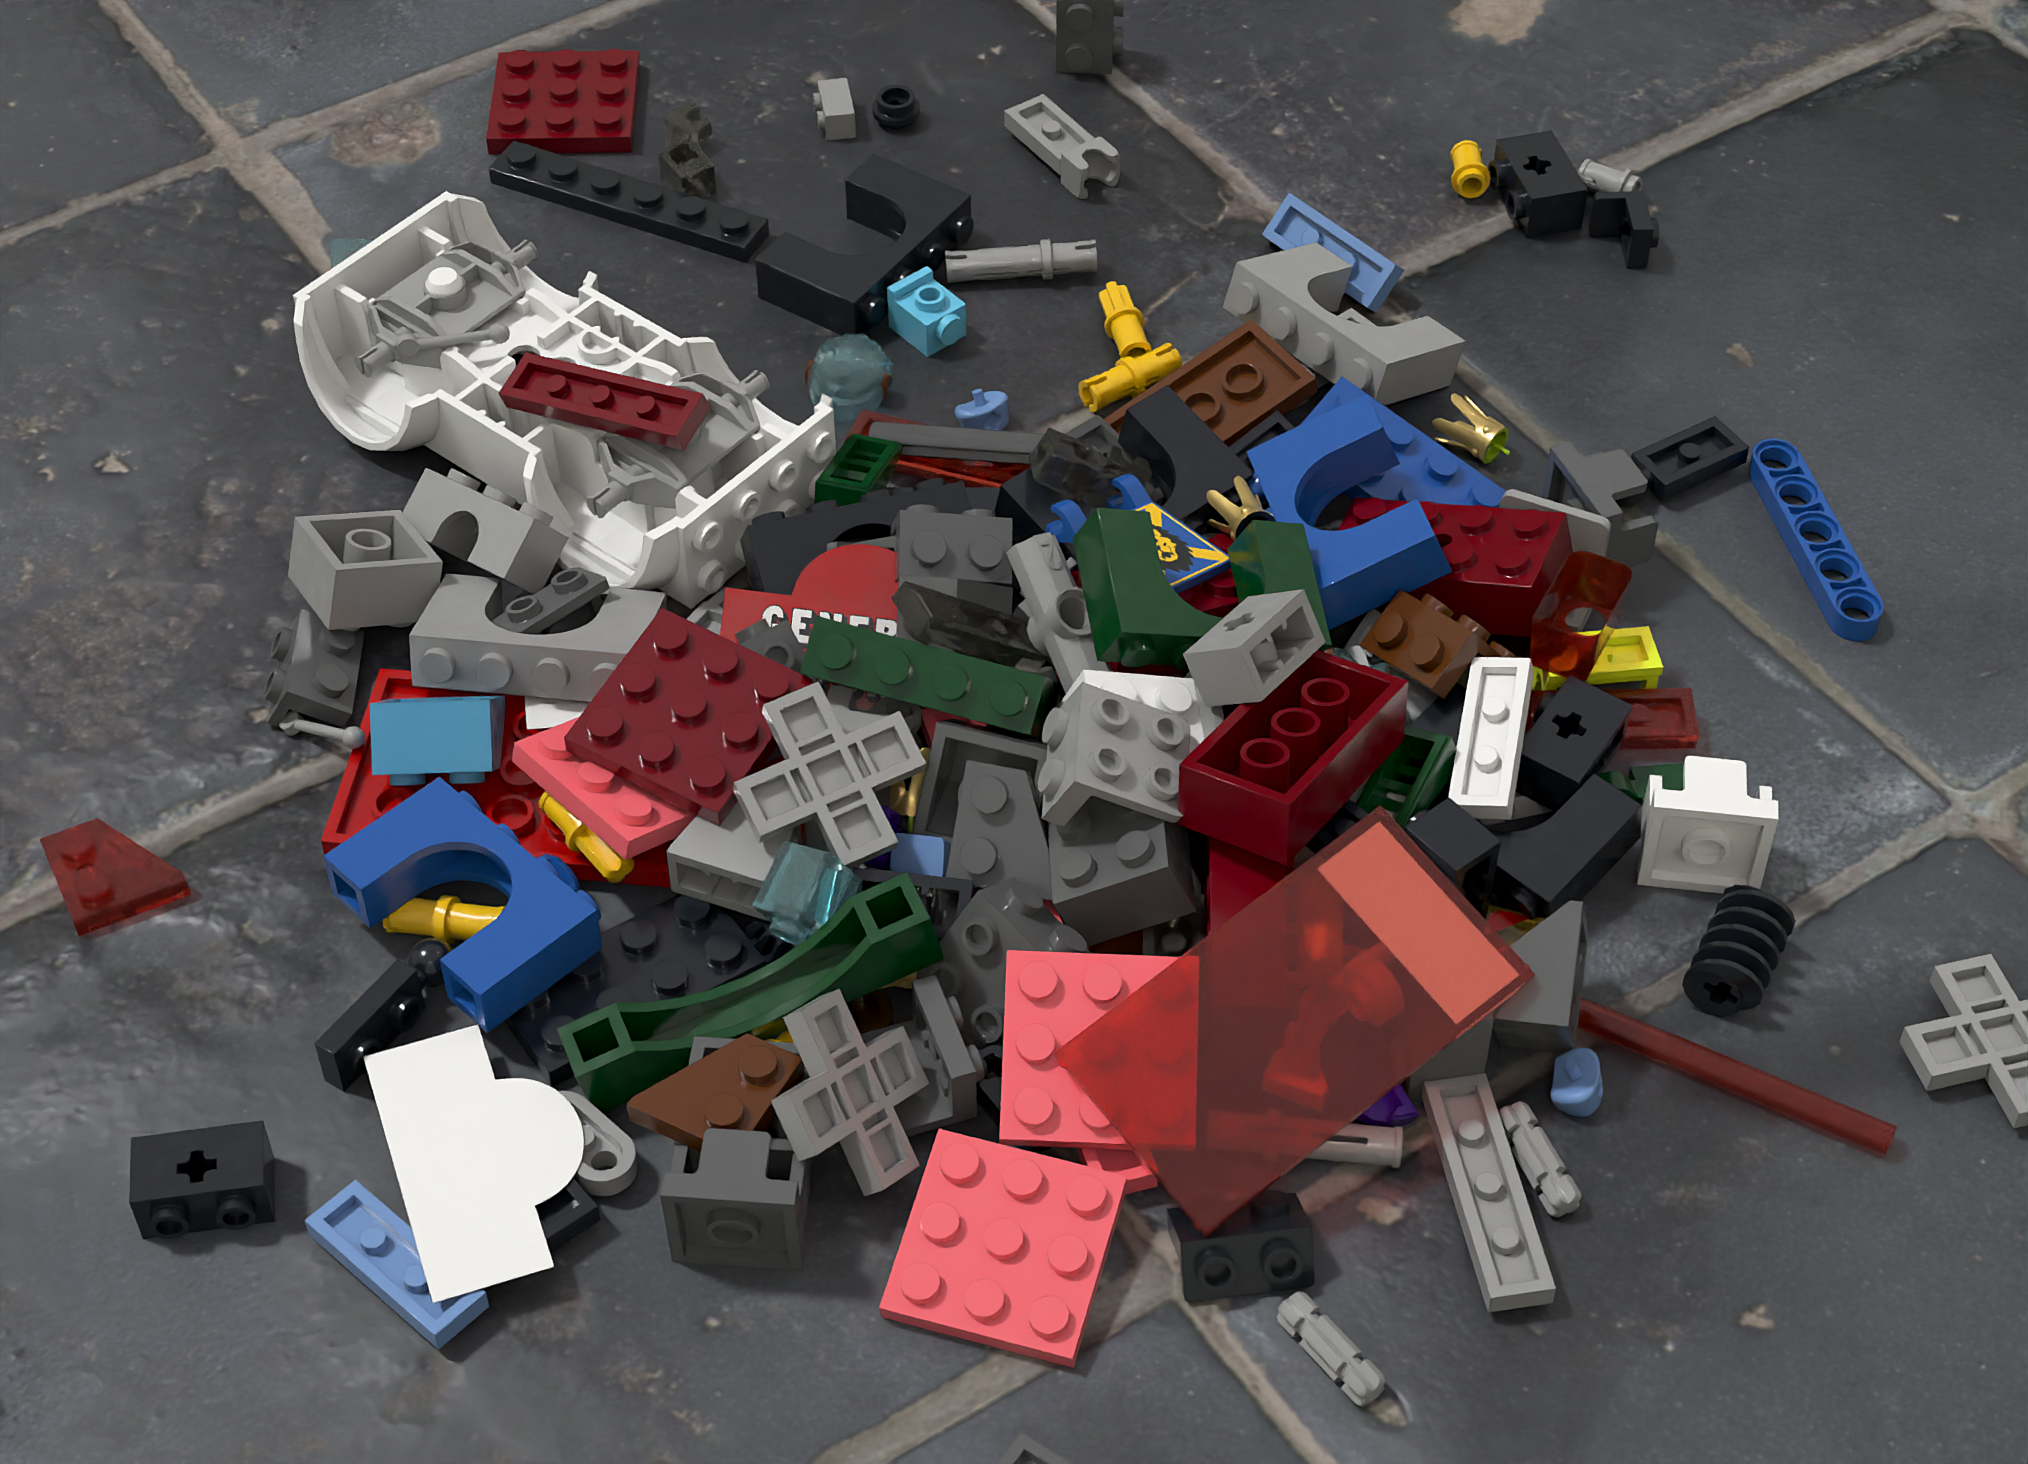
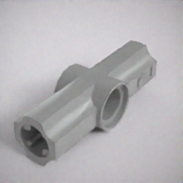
(1057, 606)

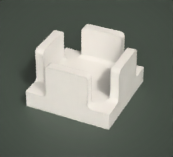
(1708, 831)

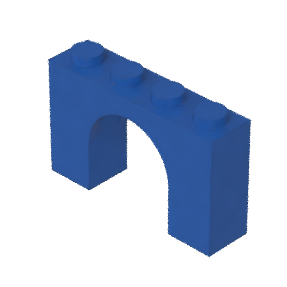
(1315, 464)
(446, 839)

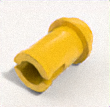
(1469, 174)

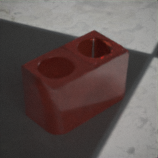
(1593, 584)

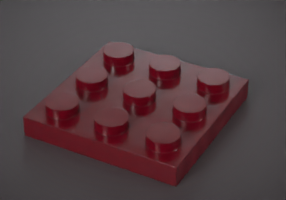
(565, 101)
(684, 715)

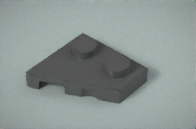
(1000, 830)

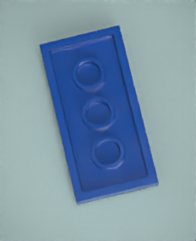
(1425, 466)

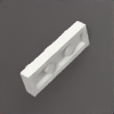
(1491, 736)

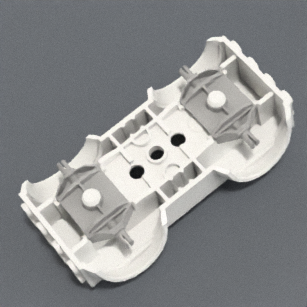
(626, 504)

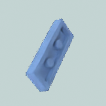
(1300, 225)
(386, 1259)

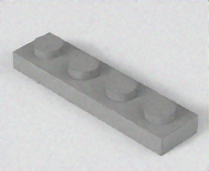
(1488, 1193)

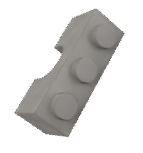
(506, 541)

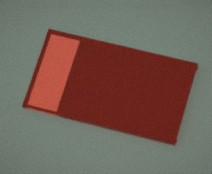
(1293, 1019)

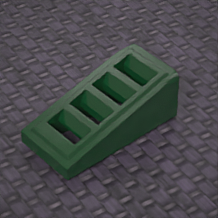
(850, 478)
(1419, 745)

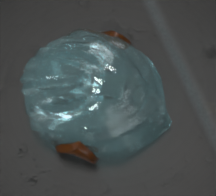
(851, 373)

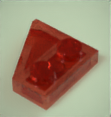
(108, 875)

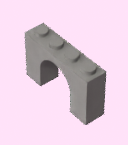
(1293, 302)
(463, 650)

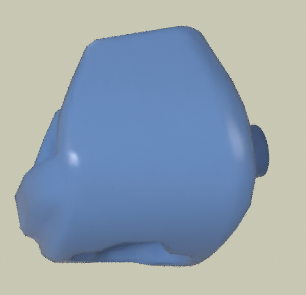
(985, 412)
(1577, 1082)

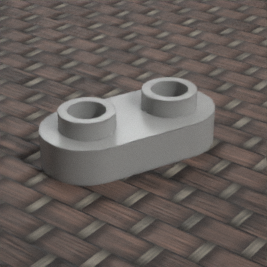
(603, 1146)

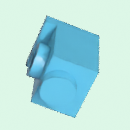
(925, 312)

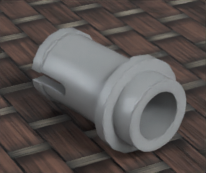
(1607, 179)

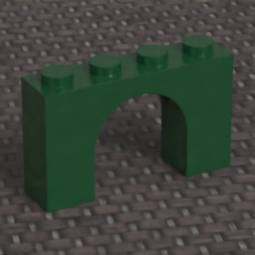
(1138, 613)
(929, 677)

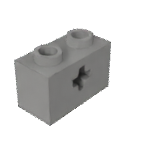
(1254, 648)

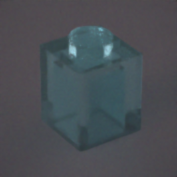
(803, 891)

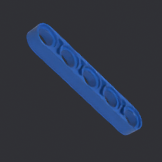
(1814, 557)

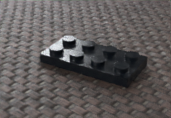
(650, 957)

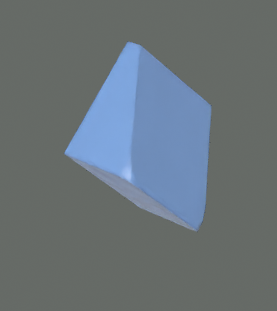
(920, 855)

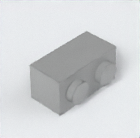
(835, 109)

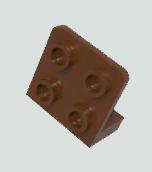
(1428, 644)

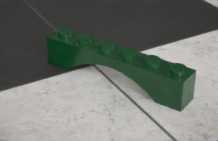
(860, 949)

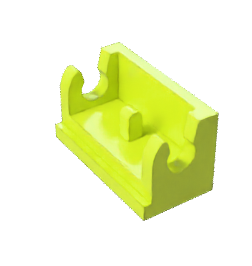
(1625, 658)

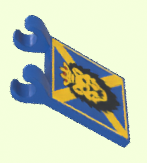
(1182, 552)

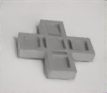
(829, 776)
(1979, 1038)
(850, 1092)

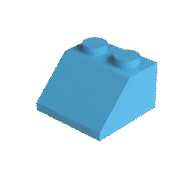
(437, 737)

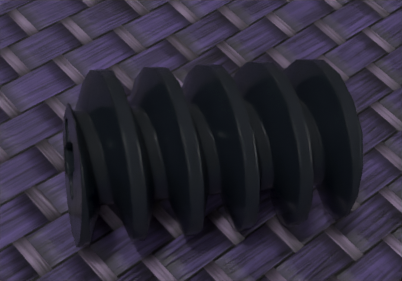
(1738, 951)

